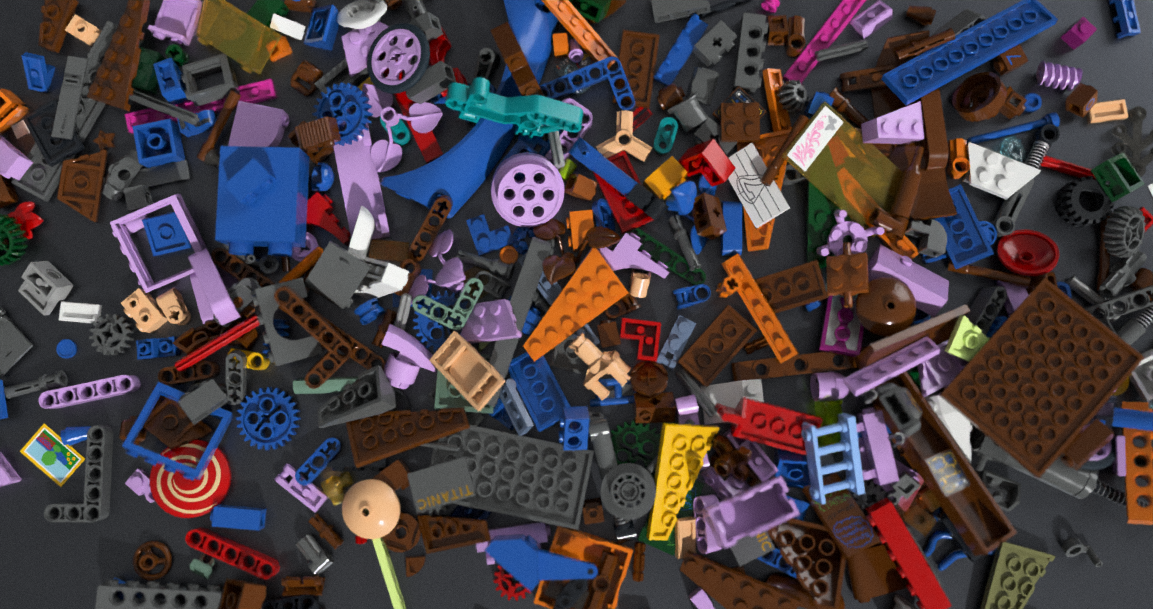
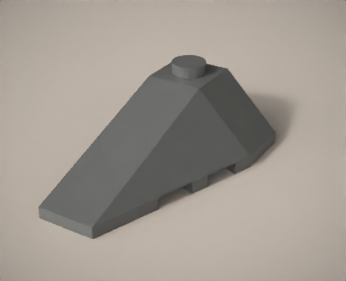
(364, 398)

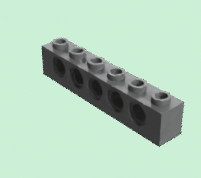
(108, 598)

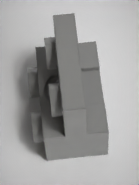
(44, 286)

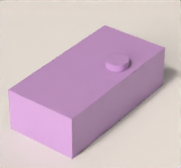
(927, 287)

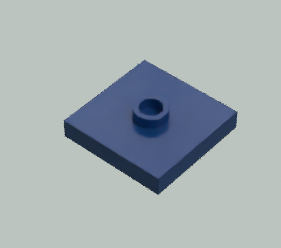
(165, 234)

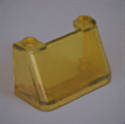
(236, 34)

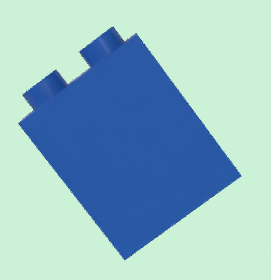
(277, 215)

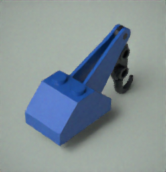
(529, 565)

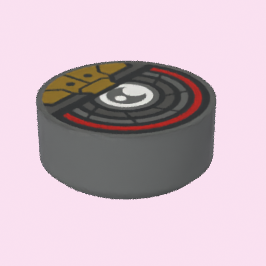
(586, 61)

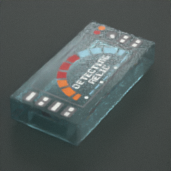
(565, 67)

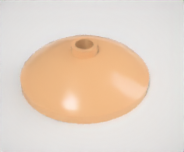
(382, 507)

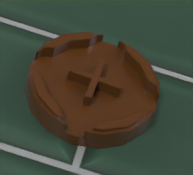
(648, 378)

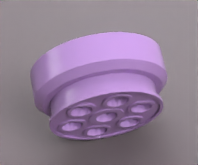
(529, 165)

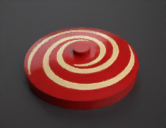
(187, 497)

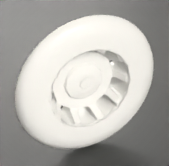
(361, 14)

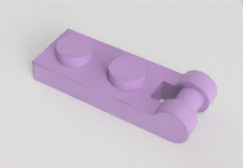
(308, 495)

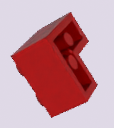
(708, 160)
(647, 335)

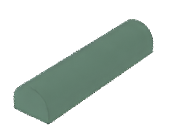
(331, 385)

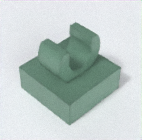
(201, 568)

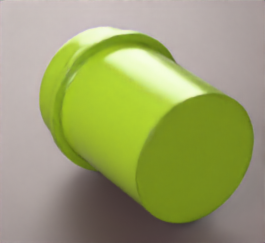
(568, 169)

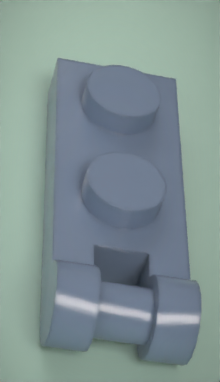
(676, 342)
(515, 407)

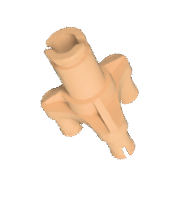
(599, 365)

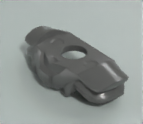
(114, 186)
(243, 289)

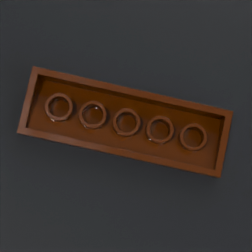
(937, 329)

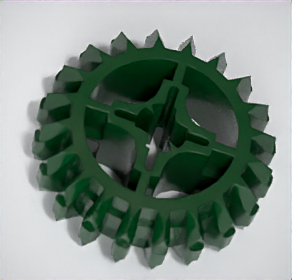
(11, 240)

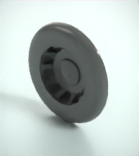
(628, 491)

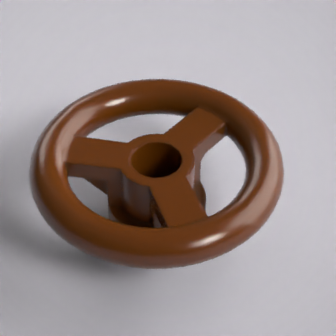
(143, 565)

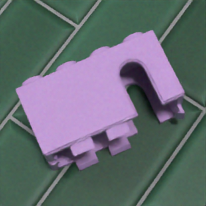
(750, 512)

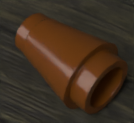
(921, 14)

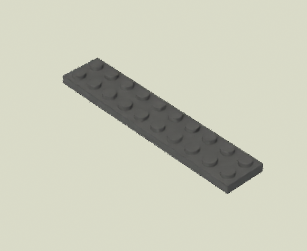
(40, 177)

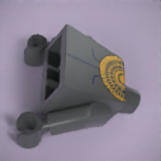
(900, 407)

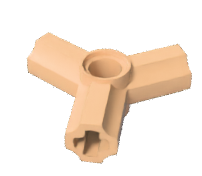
(624, 128)

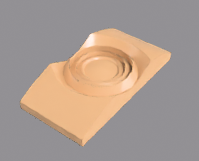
(467, 370)

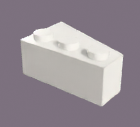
(381, 279)

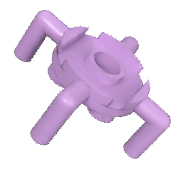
(844, 228)

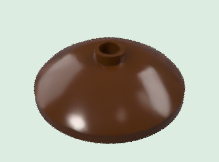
(873, 308)

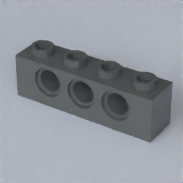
(750, 24)

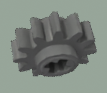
(872, 490)

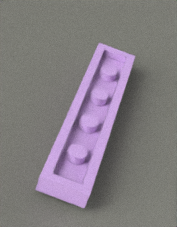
(891, 366)

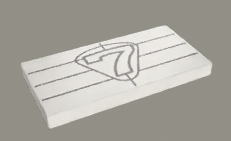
(759, 200)

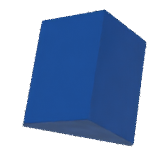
(322, 27)

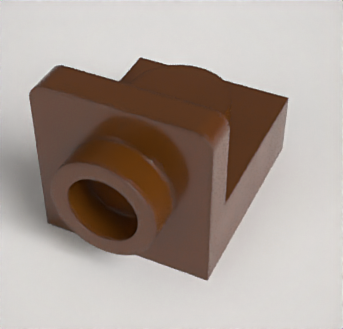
(777, 30)

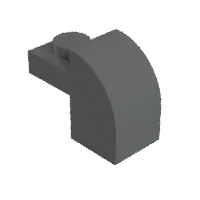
(932, 236)

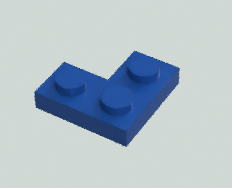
(486, 240)

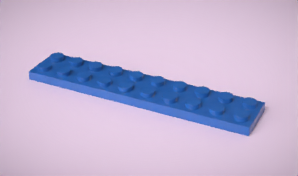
(968, 50)

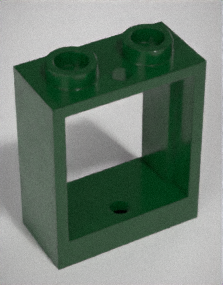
(1121, 175)

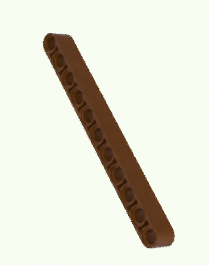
(247, 271)

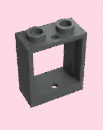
(205, 67)

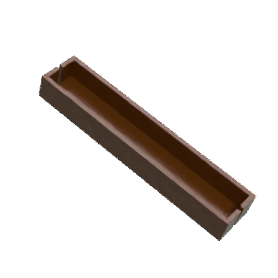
(970, 509)

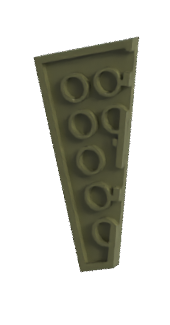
(1013, 576)

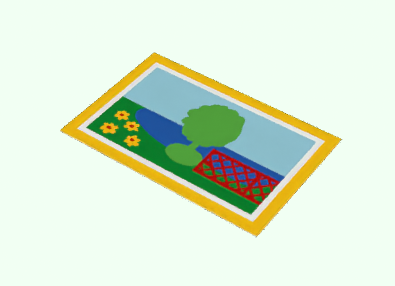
(51, 455)

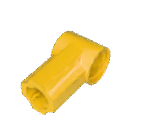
(251, 357)

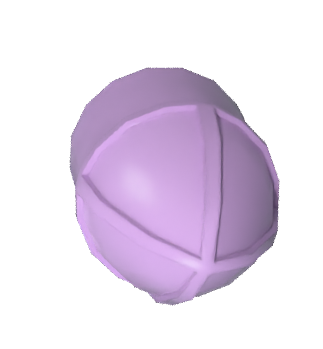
(829, 386)

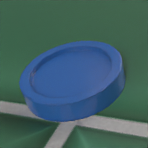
(66, 348)

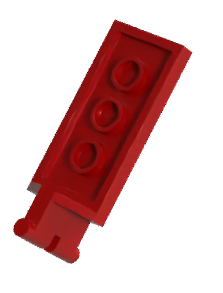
(768, 424)

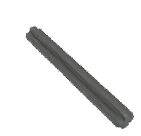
(164, 107)

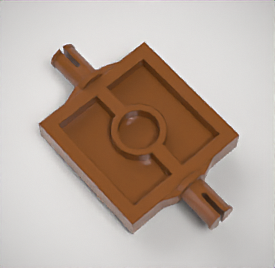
(847, 274)

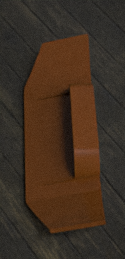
(933, 194)

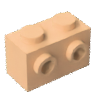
(144, 311)

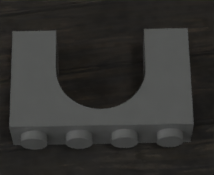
(437, 76)
(281, 349)

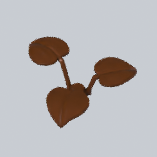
(560, 267)

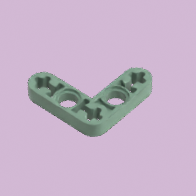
(456, 310)

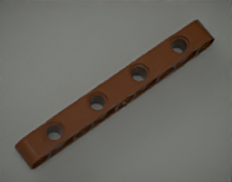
(810, 364)

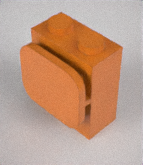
(11, 110)

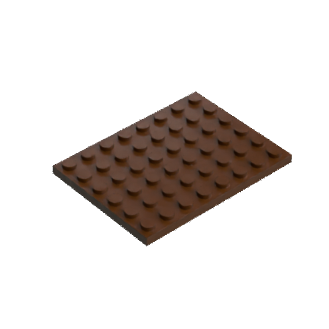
(1041, 377)

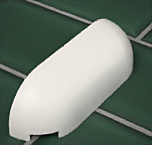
(362, 234)

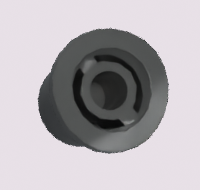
(689, 113)

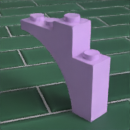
(627, 256)

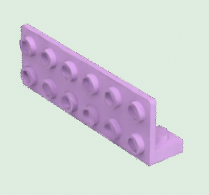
(361, 183)

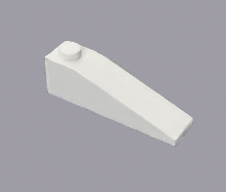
(953, 421)

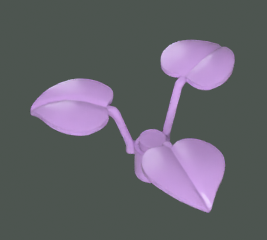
(423, 116)
(451, 274)

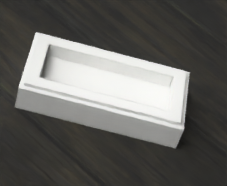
(79, 312)

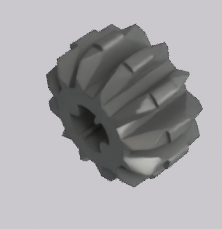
(793, 96)

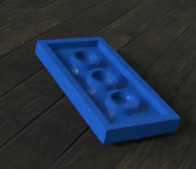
(964, 233)
(538, 390)

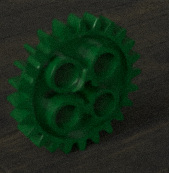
(643, 435)

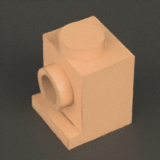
(83, 30)

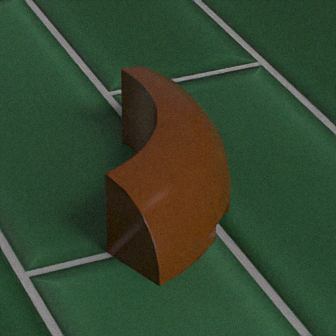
(210, 330)
(792, 586)

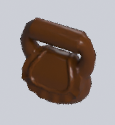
(310, 74)

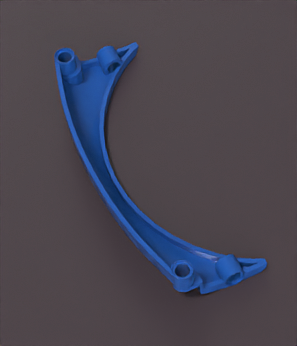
(474, 157)

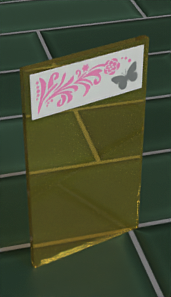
(843, 167)

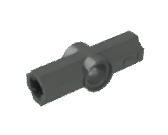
(1122, 275)

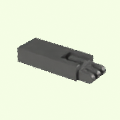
(340, 74)

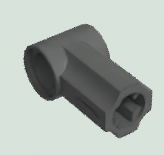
(318, 558)

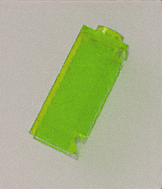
(829, 413)

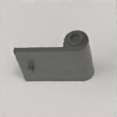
(337, 275)
(12, 343)

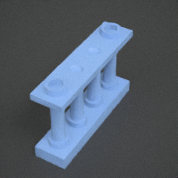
(851, 455)

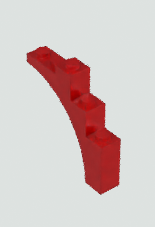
(319, 215)

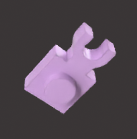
(140, 484)

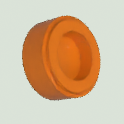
(508, 255)

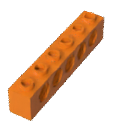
(1135, 513)

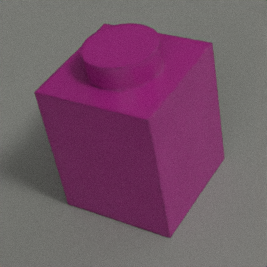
(1078, 33)

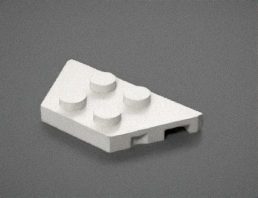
(997, 172)

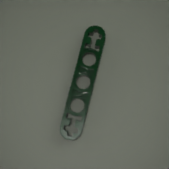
(674, 258)

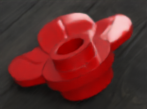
(25, 216)

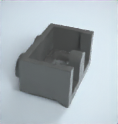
(1003, 490)

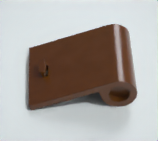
(873, 574)

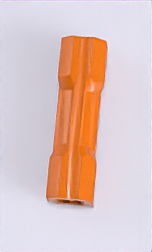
(728, 286)

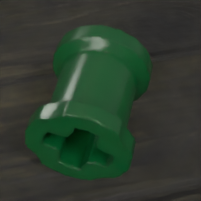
(177, 54)

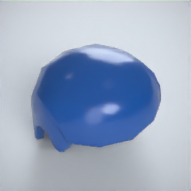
(322, 177)

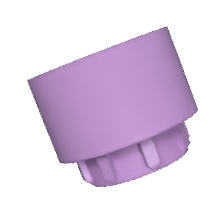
(400, 372)

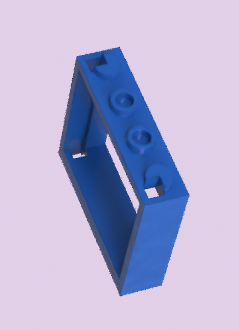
(171, 465)

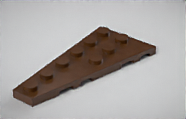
(734, 588)

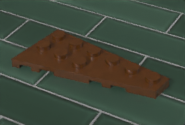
(121, 59)
(399, 431)

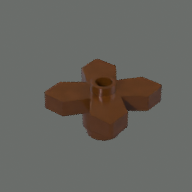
(730, 460)

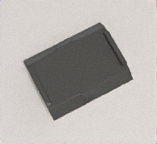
(704, 82)

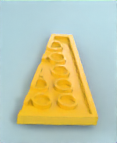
(677, 468)

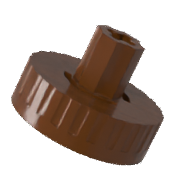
(987, 95)

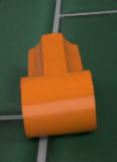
(957, 156)

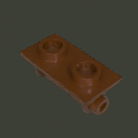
(303, 586)

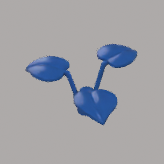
(684, 201)

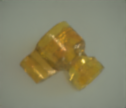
(334, 487)

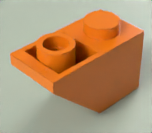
(579, 223)

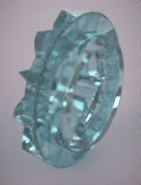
(1008, 144)

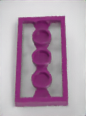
(841, 328)

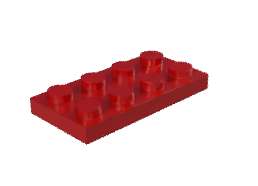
(624, 211)

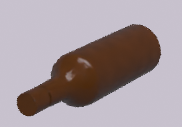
(908, 187)

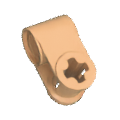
(639, 283)
(173, 304)

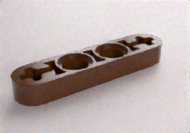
(429, 228)

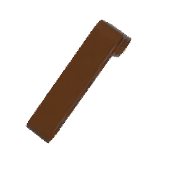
(317, 332)

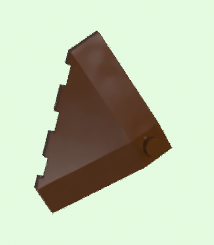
(813, 558)

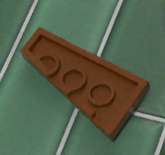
(448, 532)

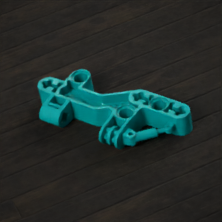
(524, 111)

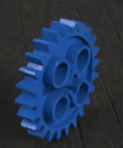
(355, 122)
(426, 324)
(257, 405)

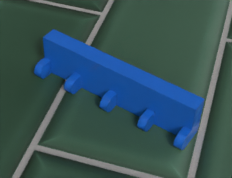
(1126, 17)
(680, 51)

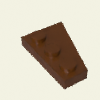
(56, 18)

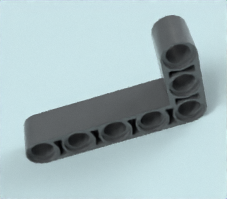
(92, 482)

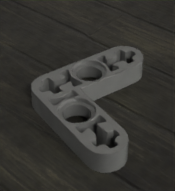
(230, 386)

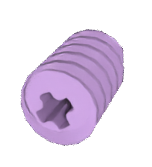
(1058, 75)

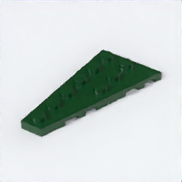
(819, 223)

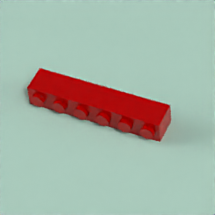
(907, 556)

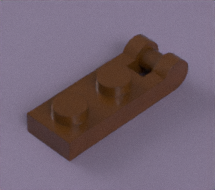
(865, 79)

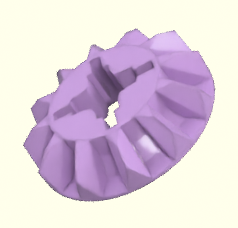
(311, 244)

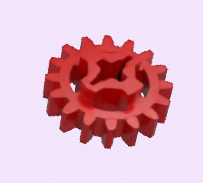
(505, 576)

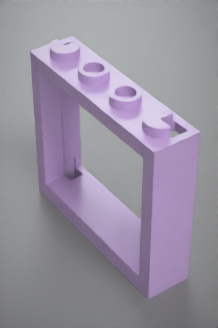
(129, 249)

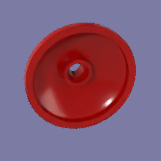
(1028, 252)

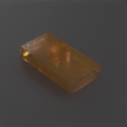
(389, 250)

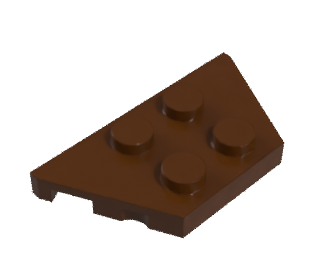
(83, 183)
(172, 425)

